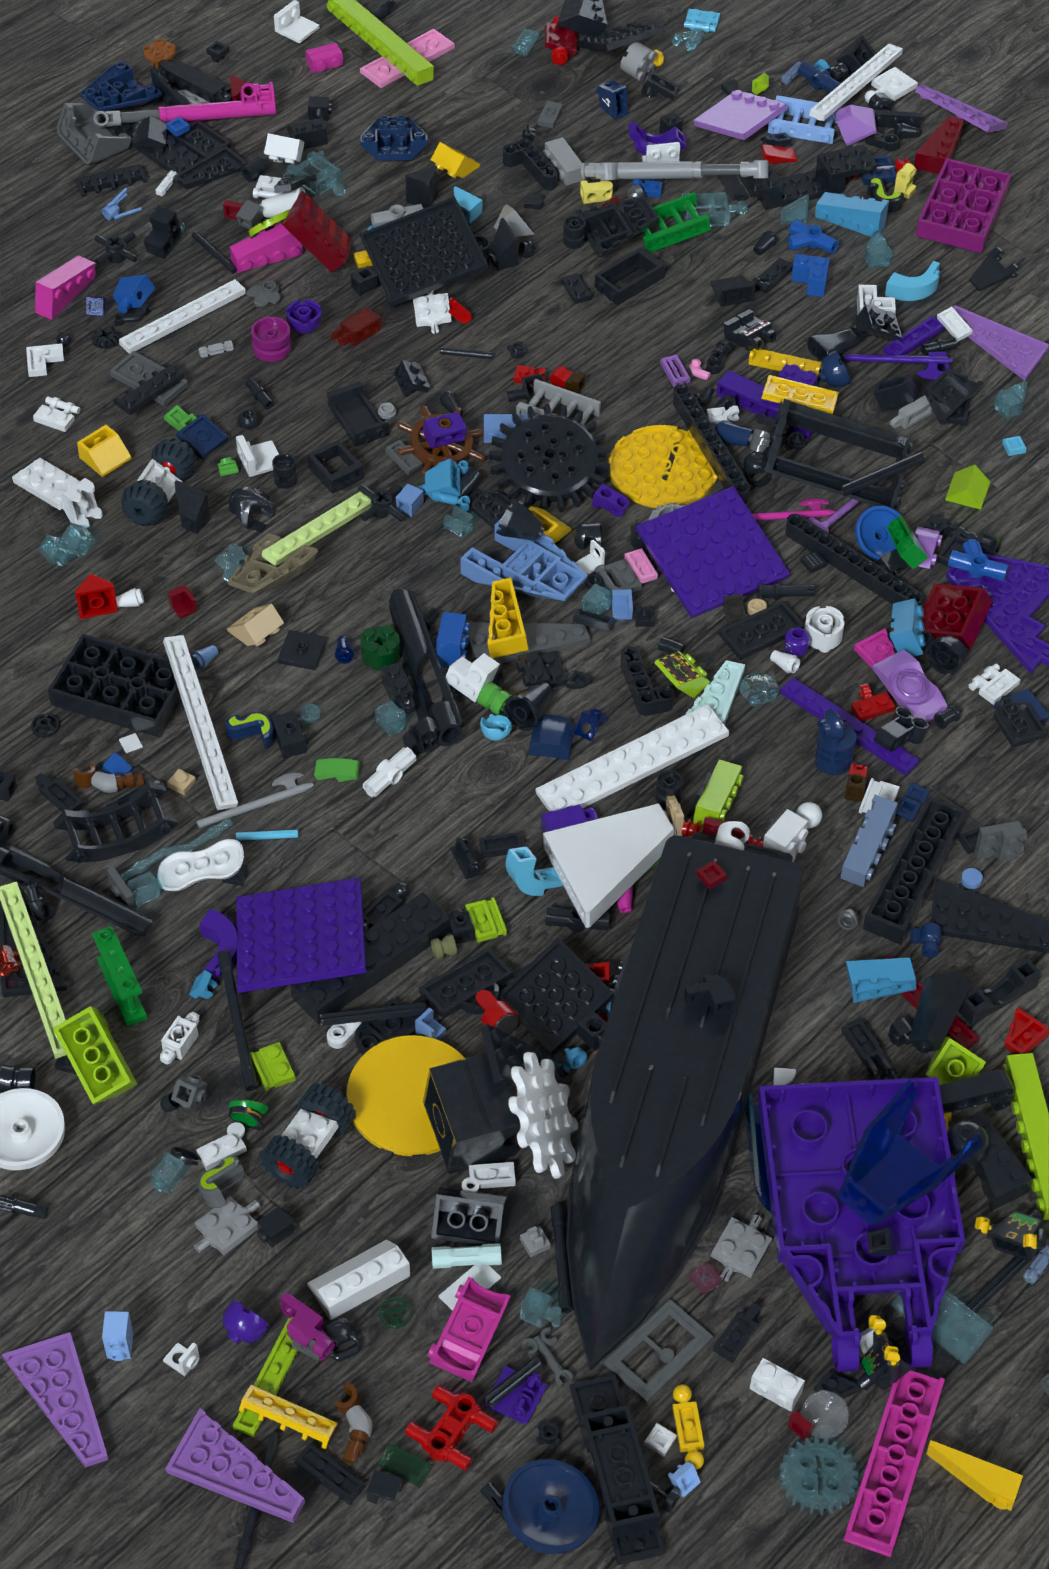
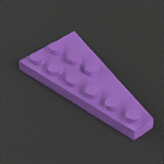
(57, 1385)

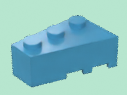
(908, 627)

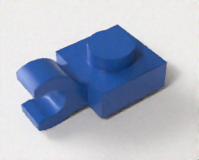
(650, 188)

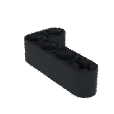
(528, 155)
(646, 698)
(978, 1090)

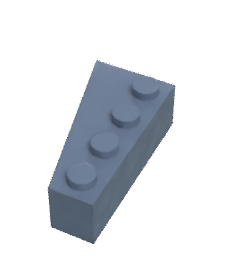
(870, 841)

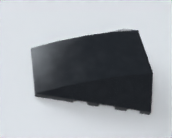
(616, 223)

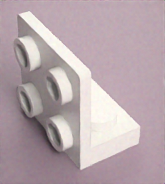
(292, 25)
(662, 152)
(256, 458)

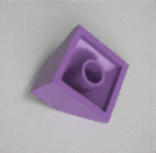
(856, 123)

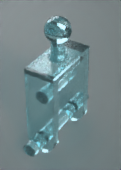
(327, 178)
(714, 200)

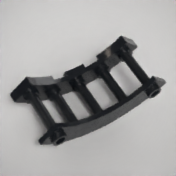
(112, 815)

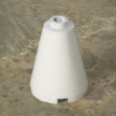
(279, 203)

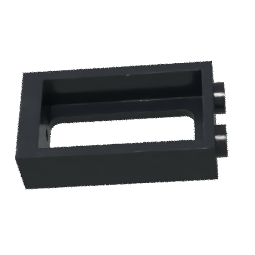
(636, 260)

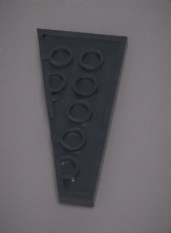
(16, 982)

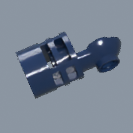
(834, 744)

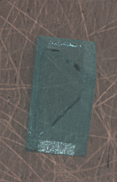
(796, 210)

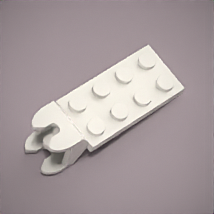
(60, 491)

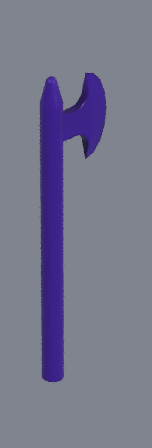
(932, 361)

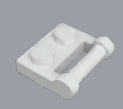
(265, 187)

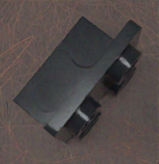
(733, 290)

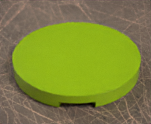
(268, 224)

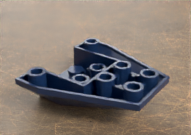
(118, 90)
(393, 138)

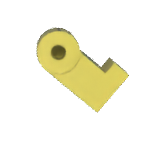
(904, 181)
(596, 191)

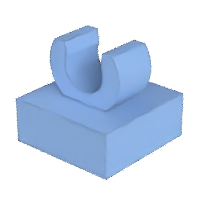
(685, 1478)

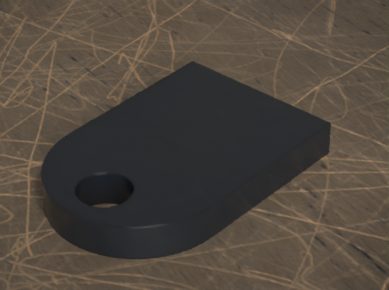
(382, 1030)

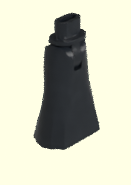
(837, 341)

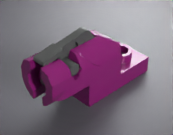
(306, 1329)

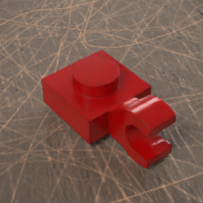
(524, 371)

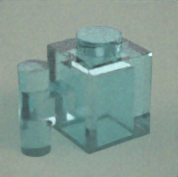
(537, 1308)

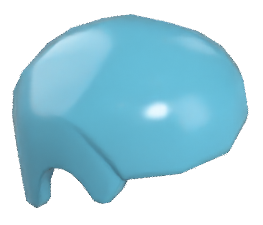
(495, 727)

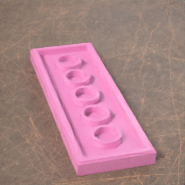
(429, 45)

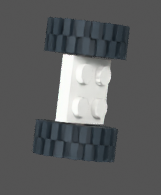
(294, 1153)

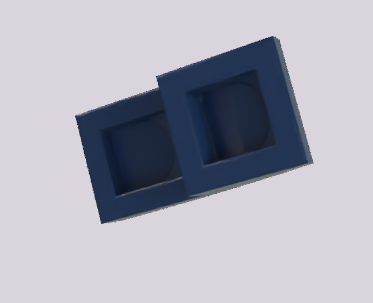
(912, 802)

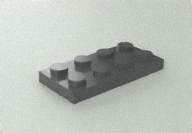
(137, 368)

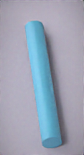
(266, 835)

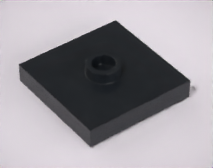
(302, 650)

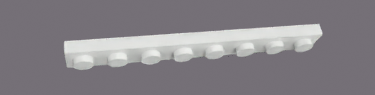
(182, 316)

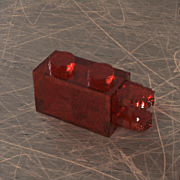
(357, 327)

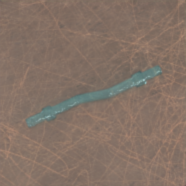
(140, 866)

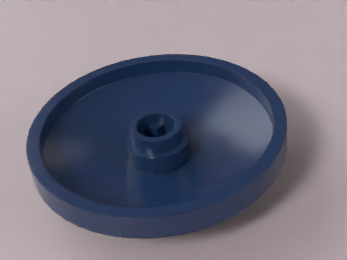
(550, 1506)

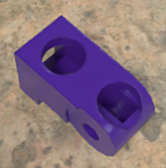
(610, 500)

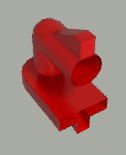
(459, 311)

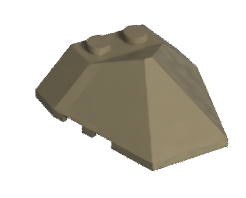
(261, 575)

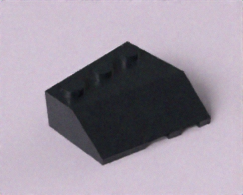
(583, 16)

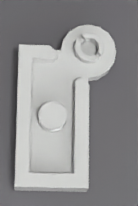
(223, 1147)

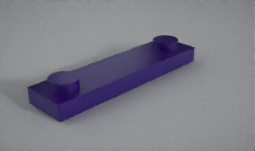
(915, 337)

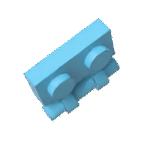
(702, 20)

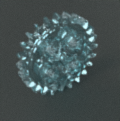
(796, 1475)

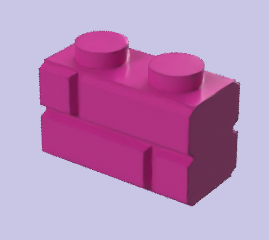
(324, 57)

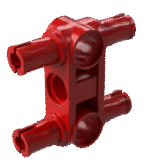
(451, 1427)

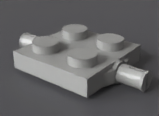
(226, 1226)
(741, 1247)

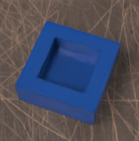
(177, 126)

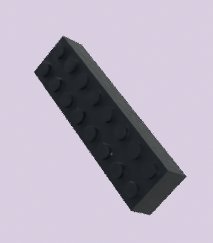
(914, 870)
(387, 948)

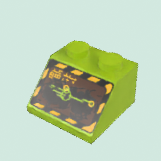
(683, 673)

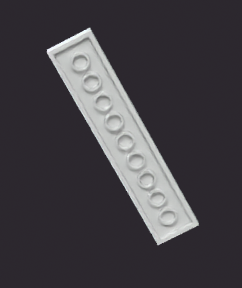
(634, 760)

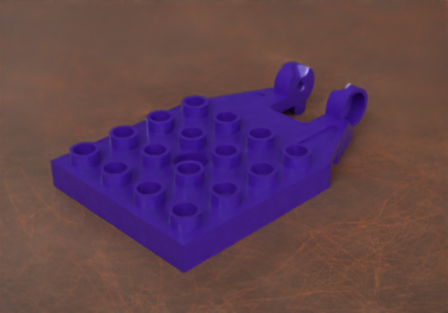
(822, 1242)

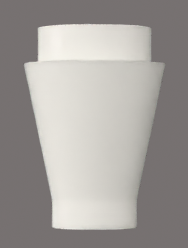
(130, 598)
(787, 662)

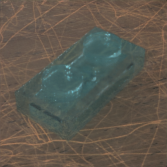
(525, 42)

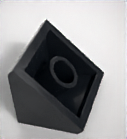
(422, 186)

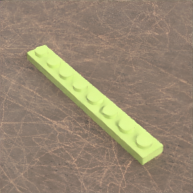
(317, 528)

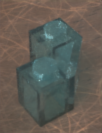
(74, 542)

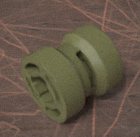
(444, 946)

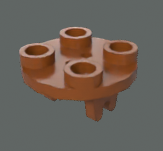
(159, 51)

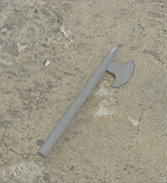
(286, 780)

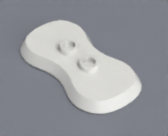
(186, 868)

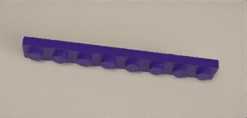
(818, 705)

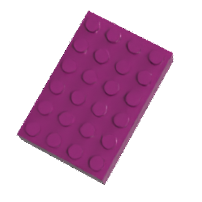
(963, 205)

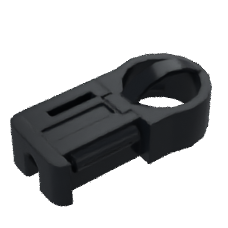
(881, 140)

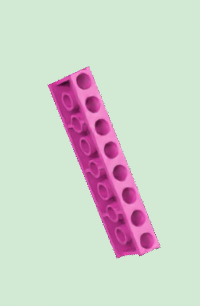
(893, 1463)

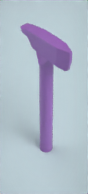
(834, 517)

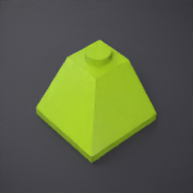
(953, 1063)

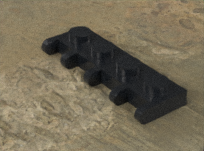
(110, 179)
(150, 389)

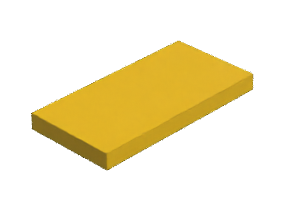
(799, 393)

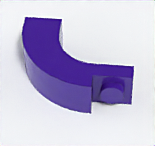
(642, 138)
(221, 931)

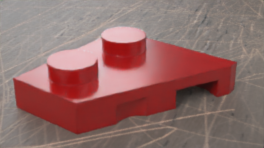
(1024, 1033)

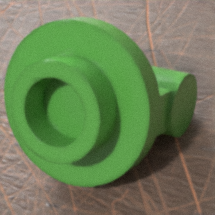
(227, 467)

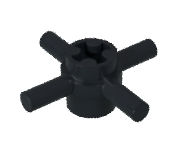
(115, 249)
(381, 503)

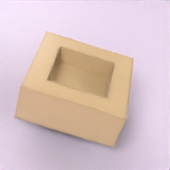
(181, 782)

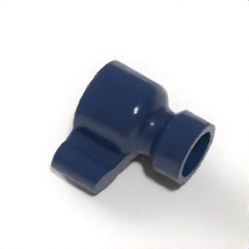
(929, 936)

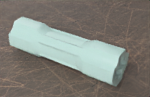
(485, 1255)

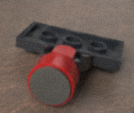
(475, 990)

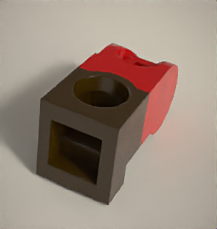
(567, 379)
(856, 782)

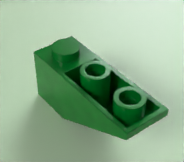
(906, 542)

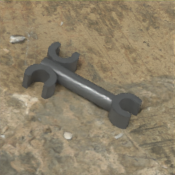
(542, 1343)

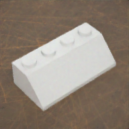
(360, 1278)

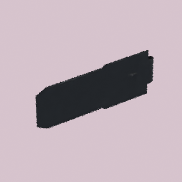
(733, 187)

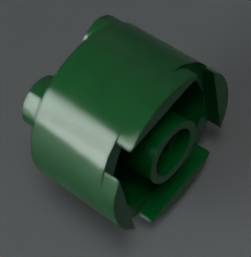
(380, 647)

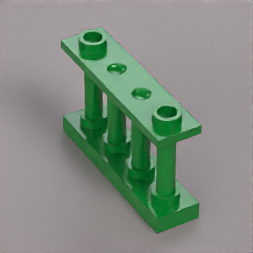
(678, 232)
(119, 976)

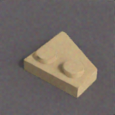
(675, 814)

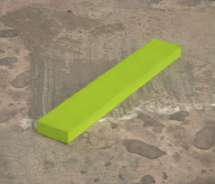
(269, 1380)

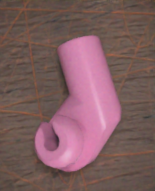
(697, 371)

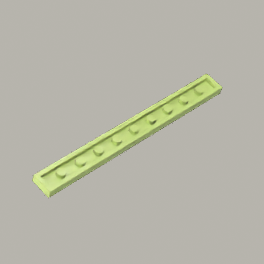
(33, 963)

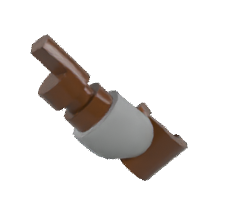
(106, 782)
(359, 1423)

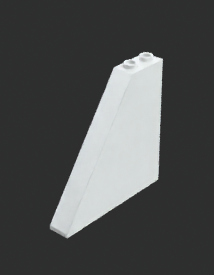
(607, 856)

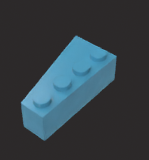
(853, 213)

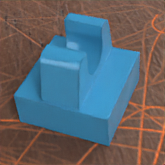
(200, 985)

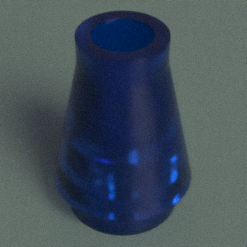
(344, 651)

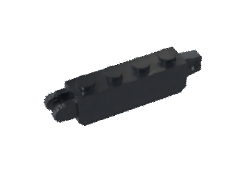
(189, 78)

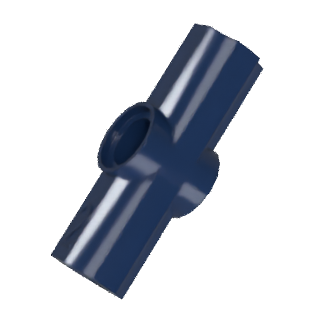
(818, 78)

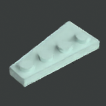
(721, 690)

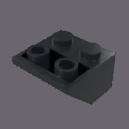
(878, 323)

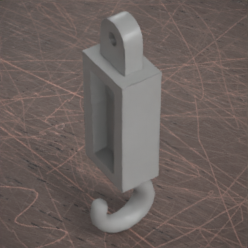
(912, 413)

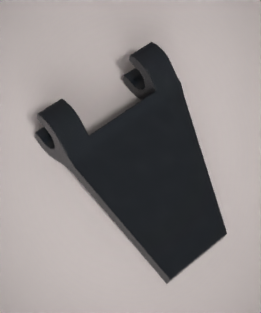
(992, 271)

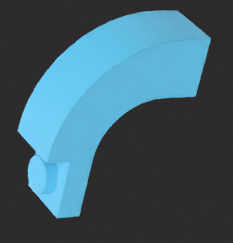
(913, 288)
(520, 867)

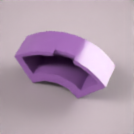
(929, 540)

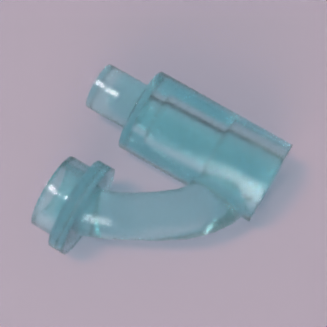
(694, 38)

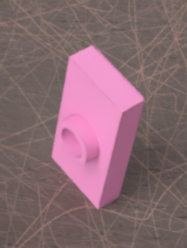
(641, 565)

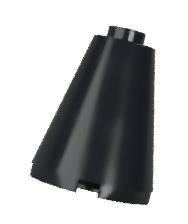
(528, 705)

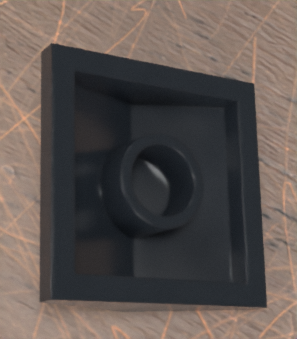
(149, 133)

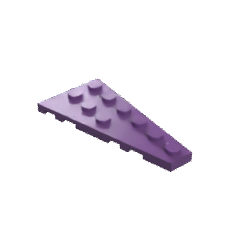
(962, 110)
(1008, 346)
(227, 1467)

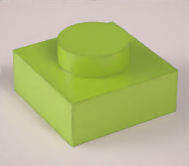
(760, 84)

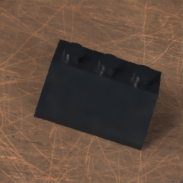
(468, 1217)

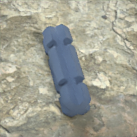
(791, 73)
(1037, 1266)

